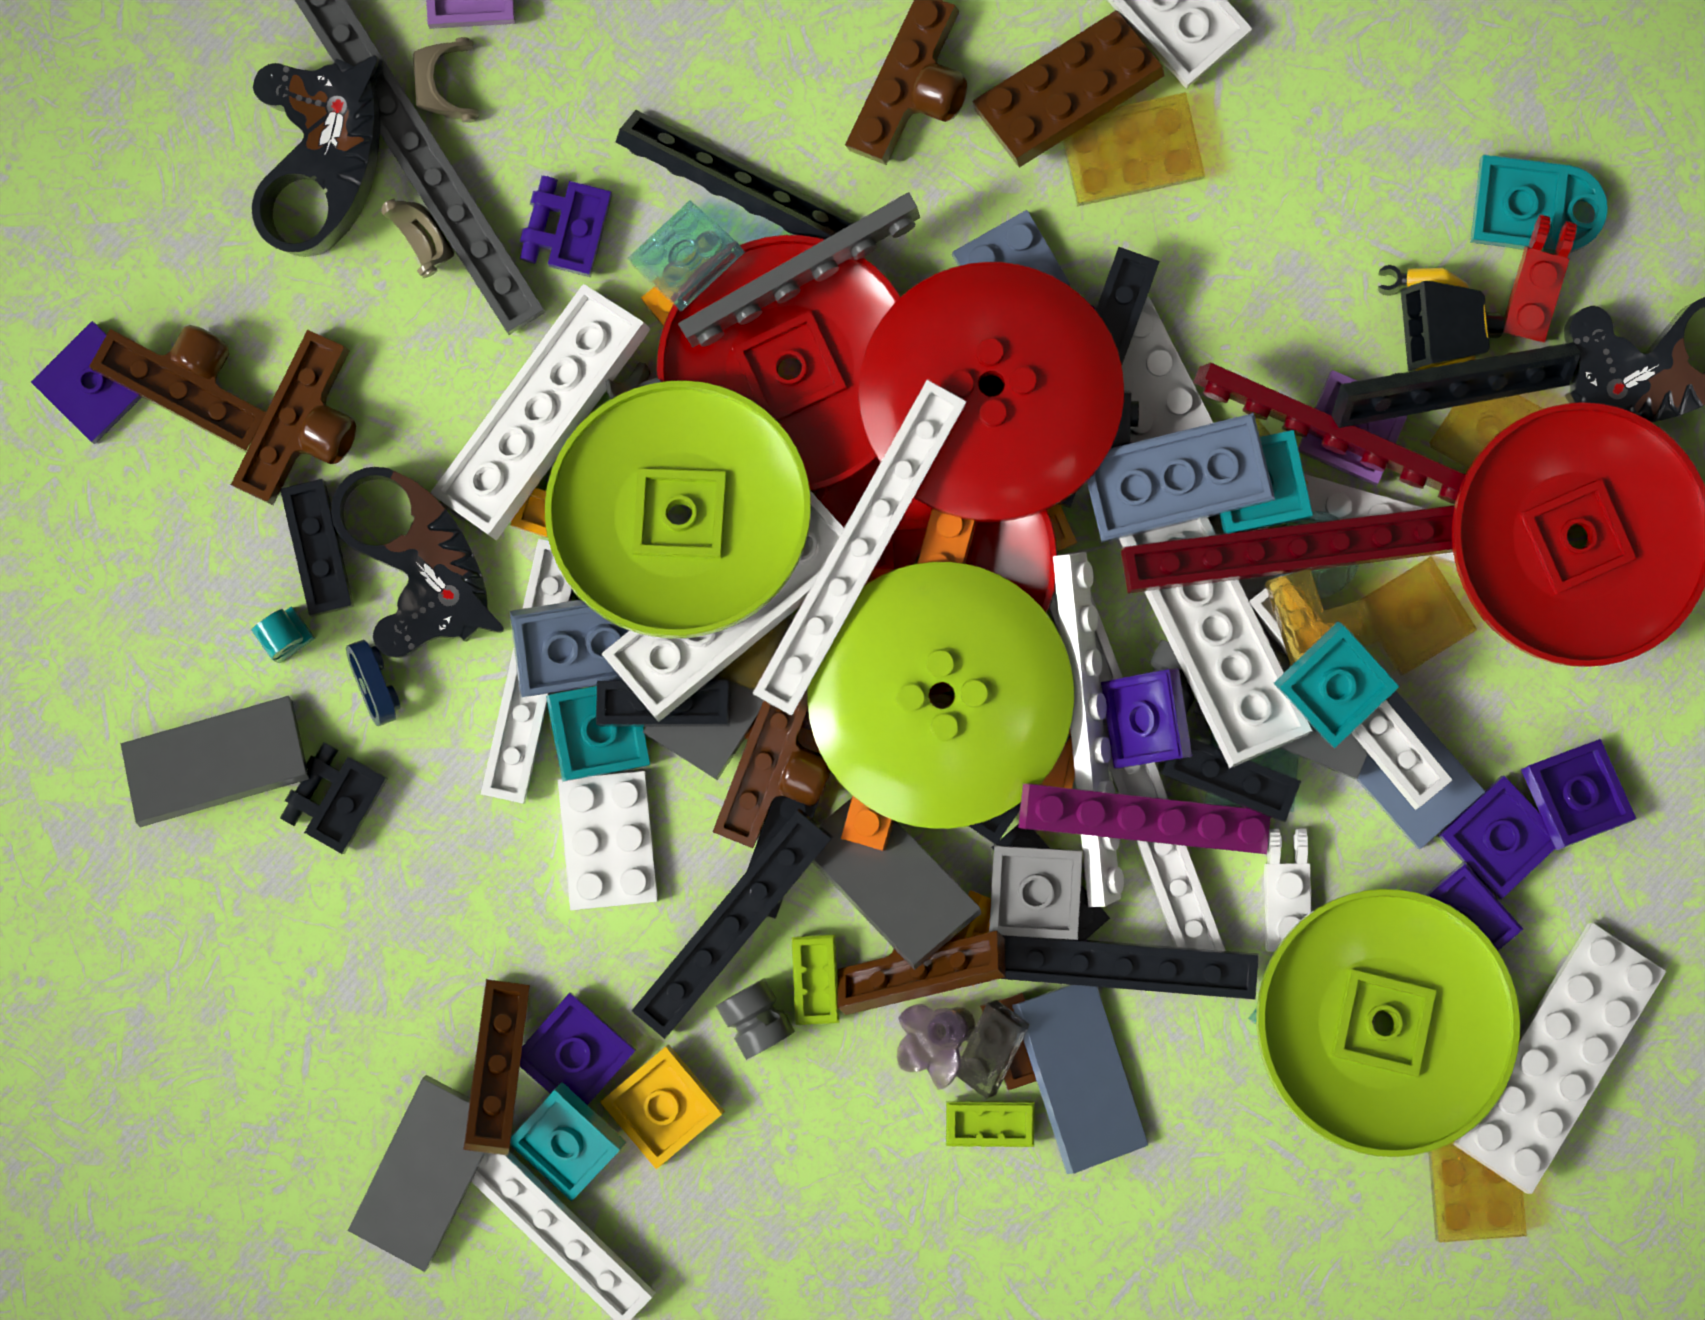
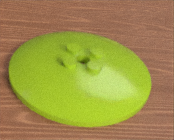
(667, 450)
(1007, 708)
(1449, 1011)

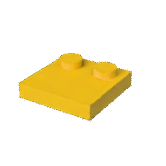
(662, 1106)

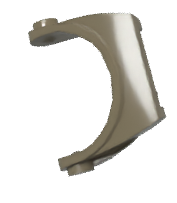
(426, 93)
(406, 218)

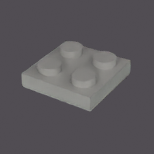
(1036, 892)

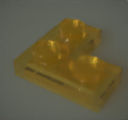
(1303, 617)

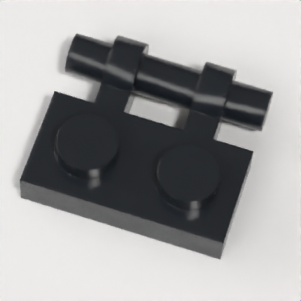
(345, 803)

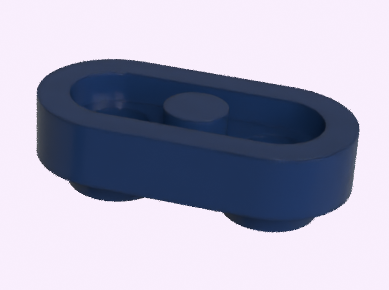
(366, 666)

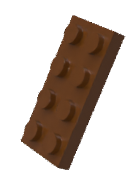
(1068, 88)

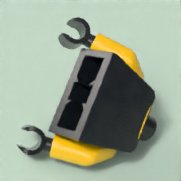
(1441, 317)

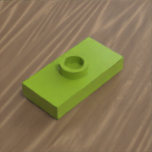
(815, 979)
(990, 1123)

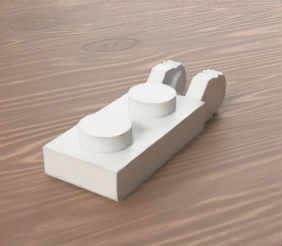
(1285, 888)

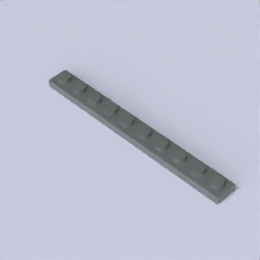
(430, 170)

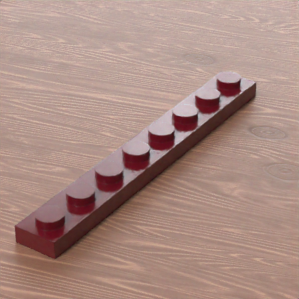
(1303, 419)
(1287, 549)

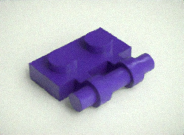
(578, 229)

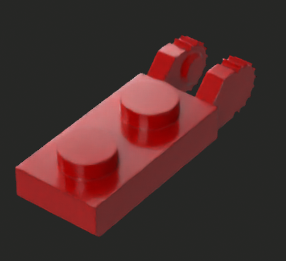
(1538, 282)

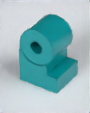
(282, 634)

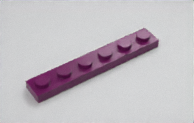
(1143, 819)

